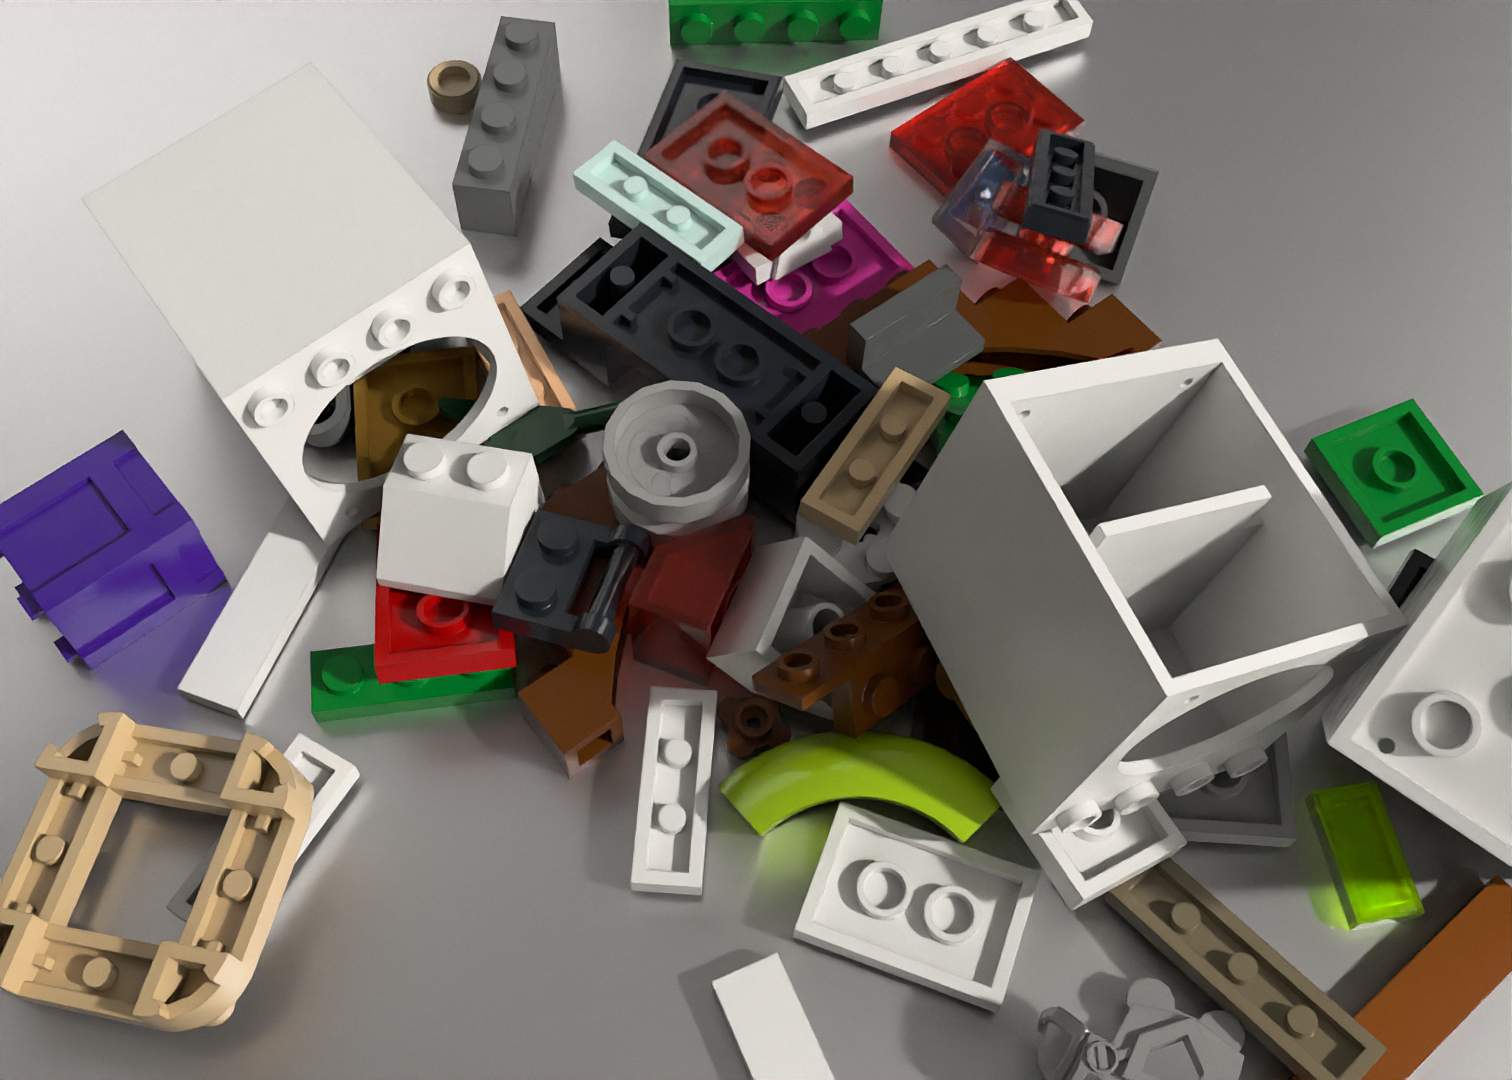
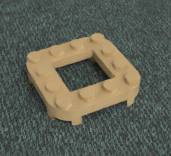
(128, 979)

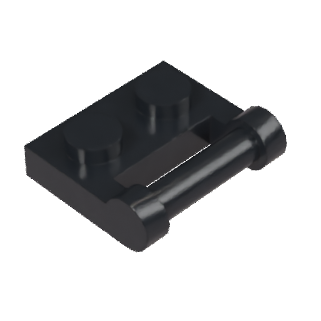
(551, 573)

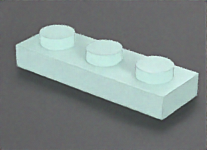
(645, 195)

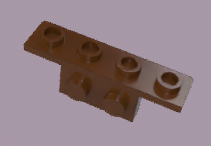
(865, 660)

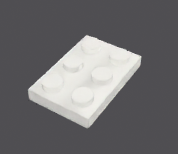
(918, 906)

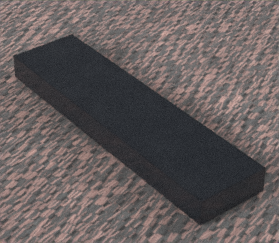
(1060, 187)

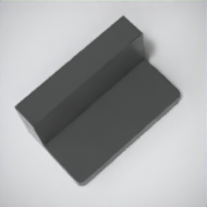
(914, 333)

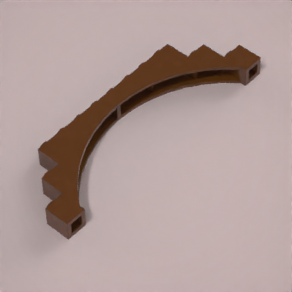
(575, 702)

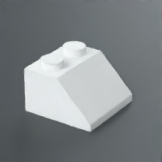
(455, 517)
(779, 604)

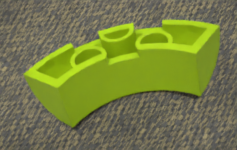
(869, 767)

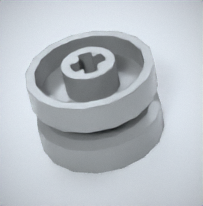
(676, 459)

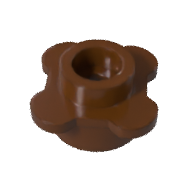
(747, 741)

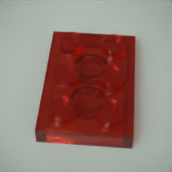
(997, 105)
(752, 173)

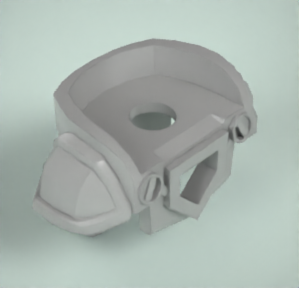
(1149, 1045)

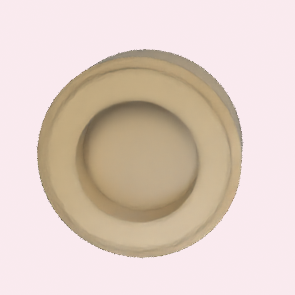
(454, 86)

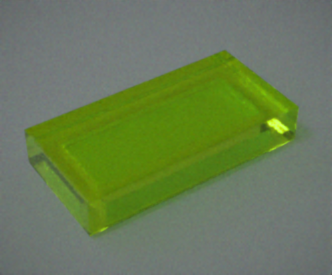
(1363, 856)

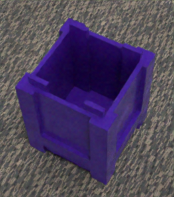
(104, 551)

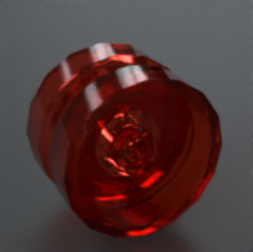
(1040, 257)

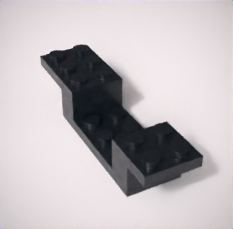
(683, 323)

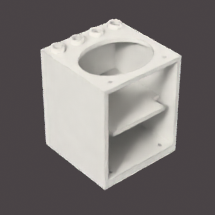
(297, 266)
(1131, 580)
(1438, 696)

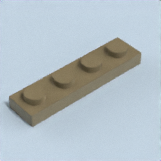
(1245, 975)

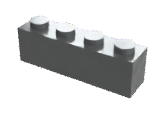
(507, 126)

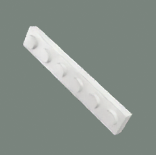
(933, 58)

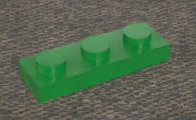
(348, 687)

